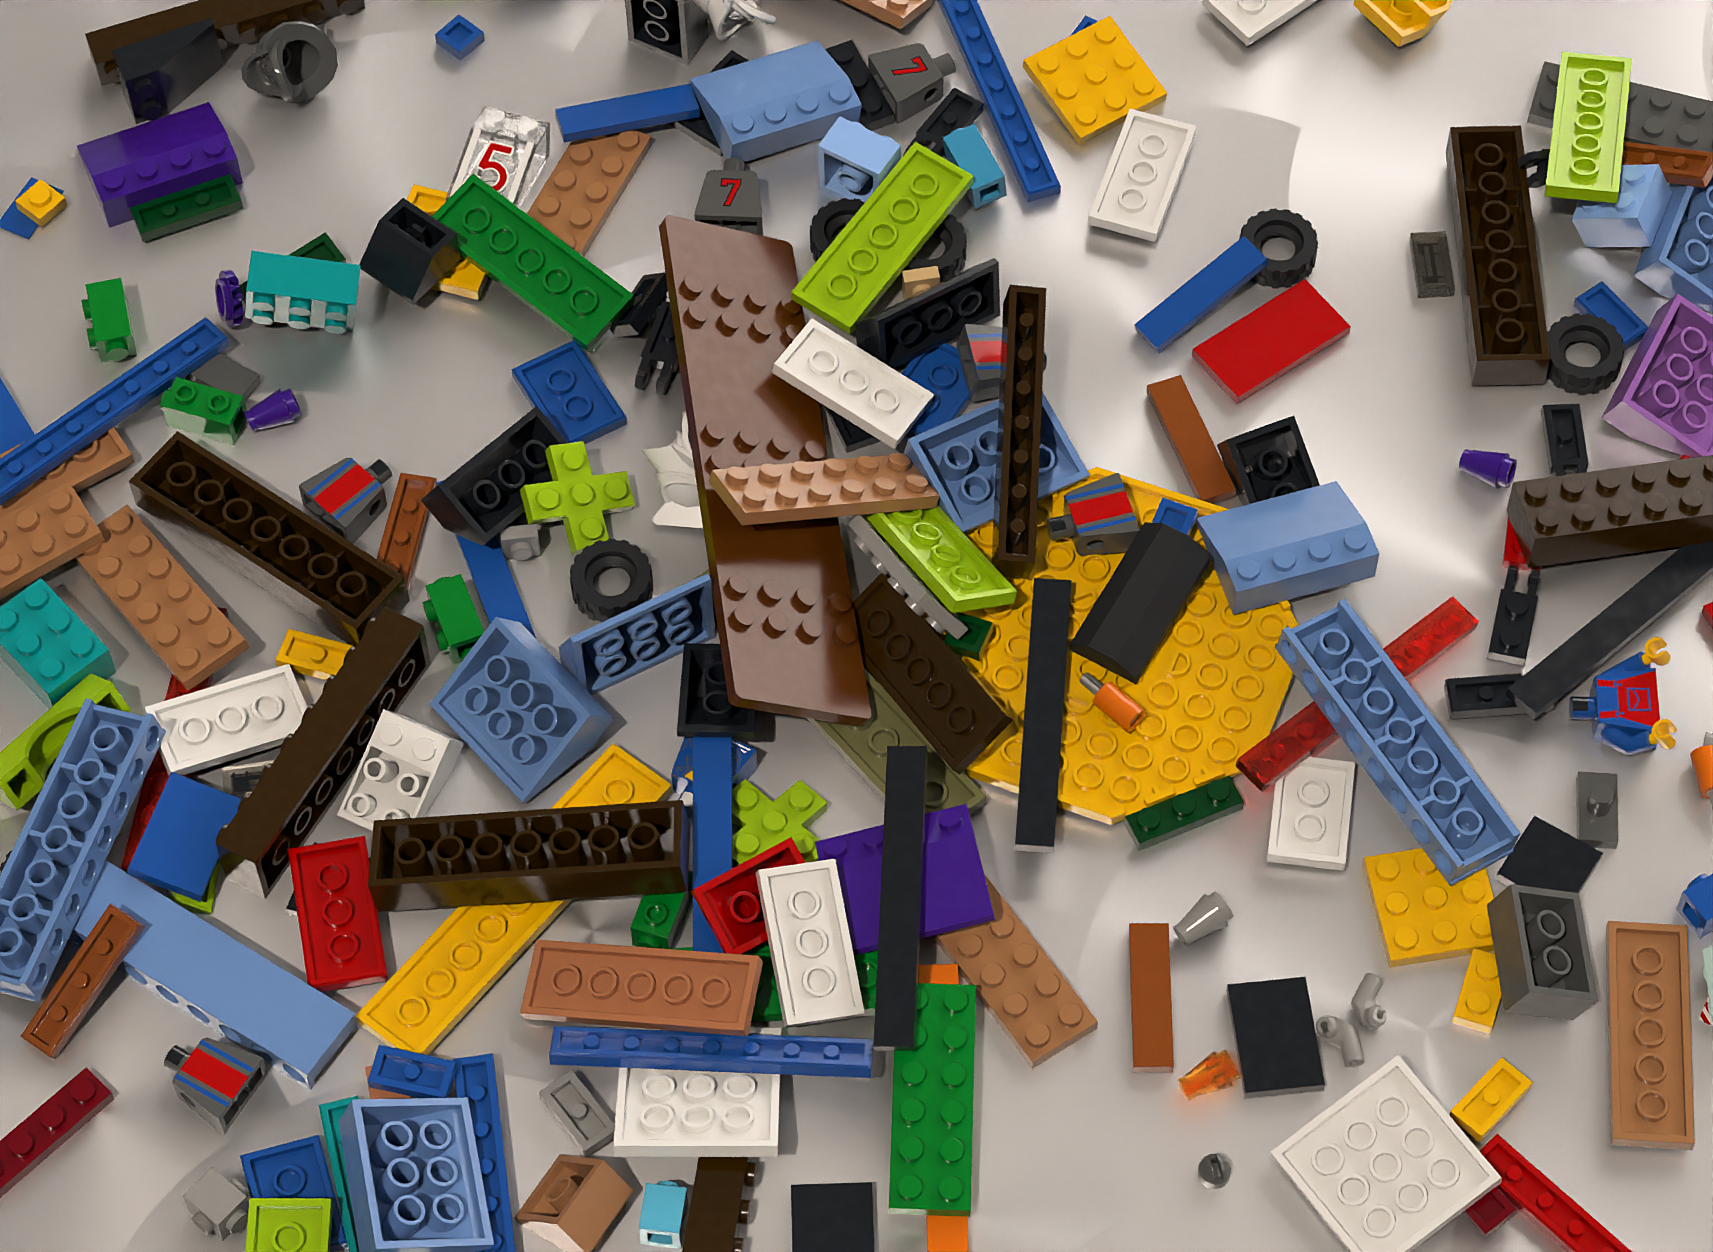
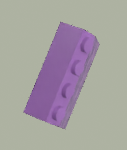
(1669, 383)

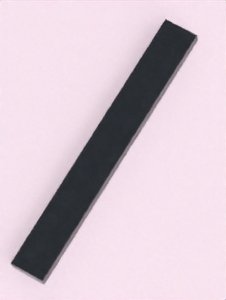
(1612, 629)
(1043, 716)
(900, 899)

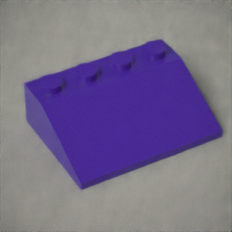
(157, 160)
(952, 877)

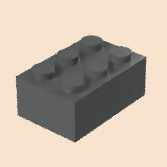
(1541, 952)

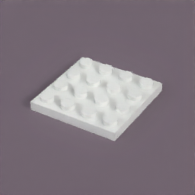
(697, 1112)
(1386, 1164)

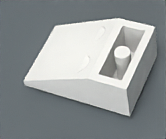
(399, 771)

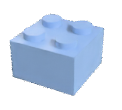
(855, 160)
(1633, 218)

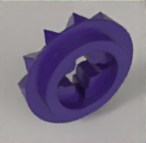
(229, 298)

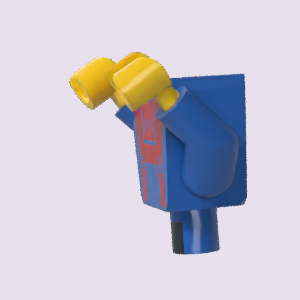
(1626, 704)

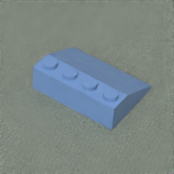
(776, 101)
(1682, 248)
(961, 462)
(1288, 546)
(641, 636)
(520, 709)
(415, 1176)

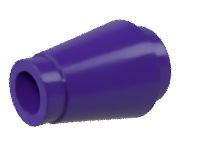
(274, 410)
(1490, 467)

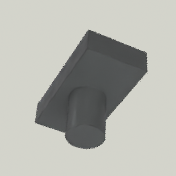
(1597, 809)

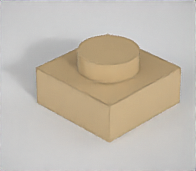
(918, 280)

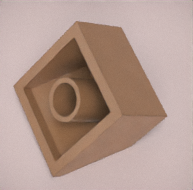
(575, 1203)

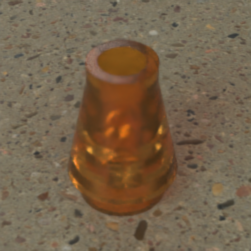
(1210, 1075)

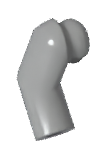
(1365, 1005)
(1342, 1036)

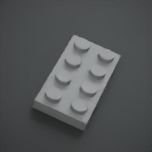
(904, 579)

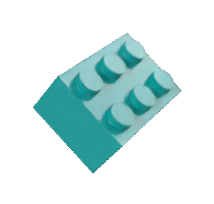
(302, 292)
(49, 644)

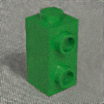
(110, 320)
(204, 410)
(454, 615)
(660, 918)

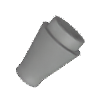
(1203, 919)

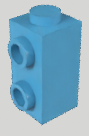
(970, 152)

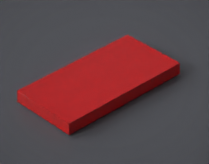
(1271, 341)
(337, 915)

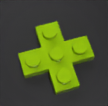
(576, 496)
(770, 822)

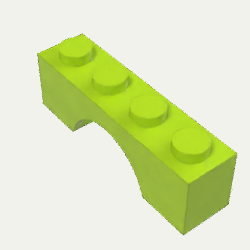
(33, 751)

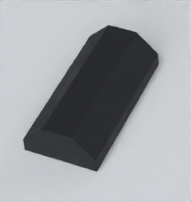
(1141, 600)

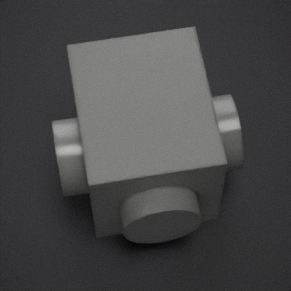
(218, 1204)

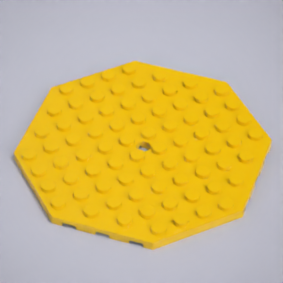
(1204, 692)

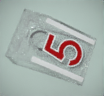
(504, 153)

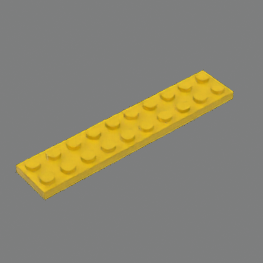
(484, 940)

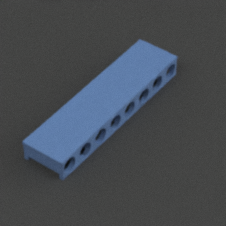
(1398, 742)
(69, 840)
(221, 980)

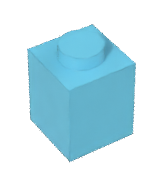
(663, 1214)

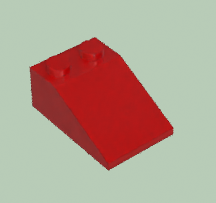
(733, 899)

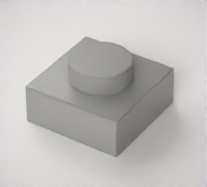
(520, 542)

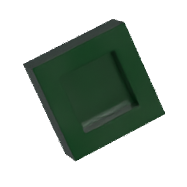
(974, 640)

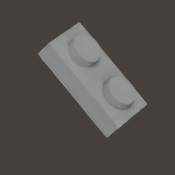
(578, 1113)

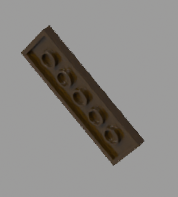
(926, 676)

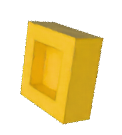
(41, 203)

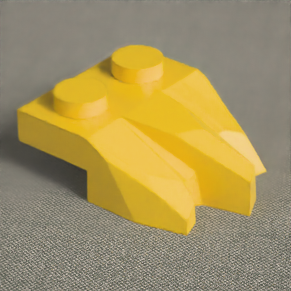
(1403, 19)

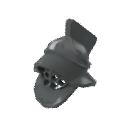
(292, 62)

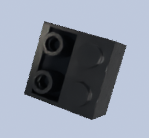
(410, 251)

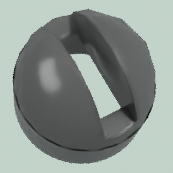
(1206, 1173)

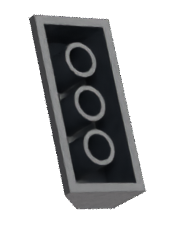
(932, 316)
(486, 490)

